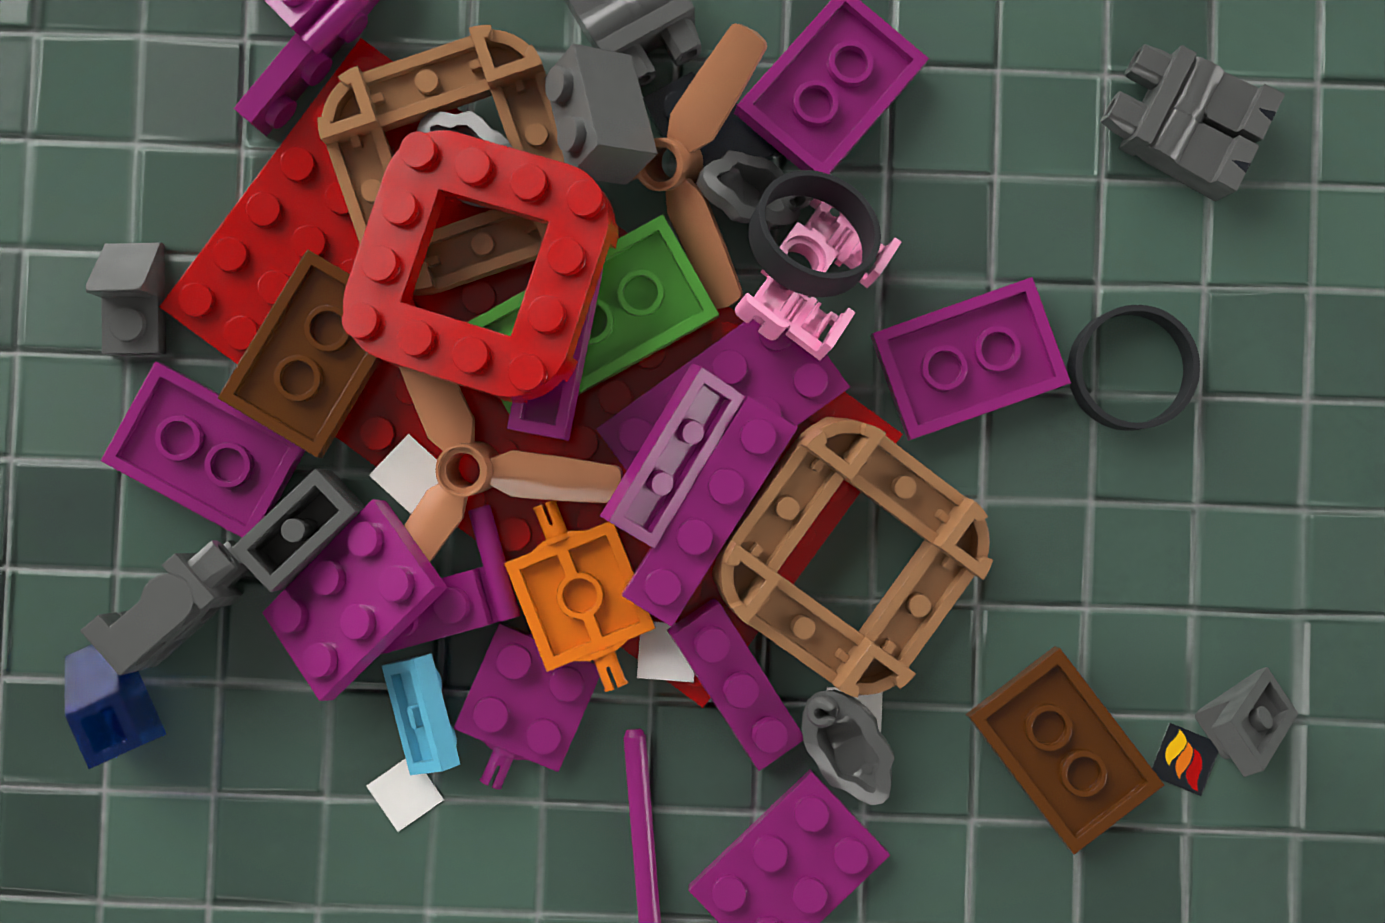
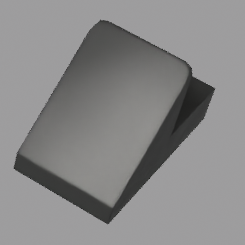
(131, 290)
(1249, 721)

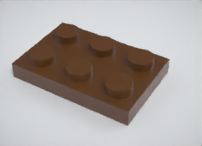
(302, 364)
(1065, 749)

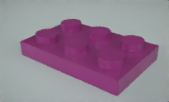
(831, 85)
(970, 358)
(202, 451)
(354, 600)
(791, 861)

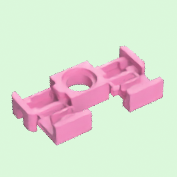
(820, 242)

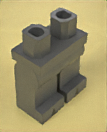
(640, 28)
(1192, 120)
(169, 608)

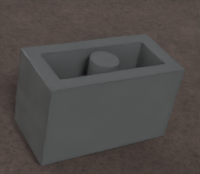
(600, 113)
(298, 529)

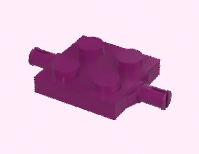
(523, 707)

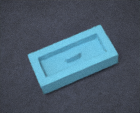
(421, 715)

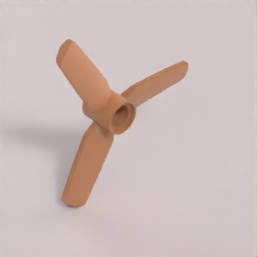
(692, 126)
(516, 473)

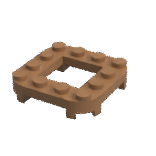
(438, 81)
(919, 598)

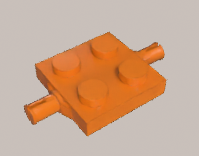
(575, 597)

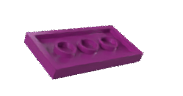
(767, 370)

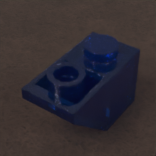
(107, 710)

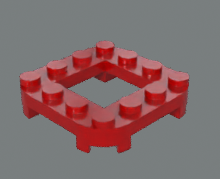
(559, 290)

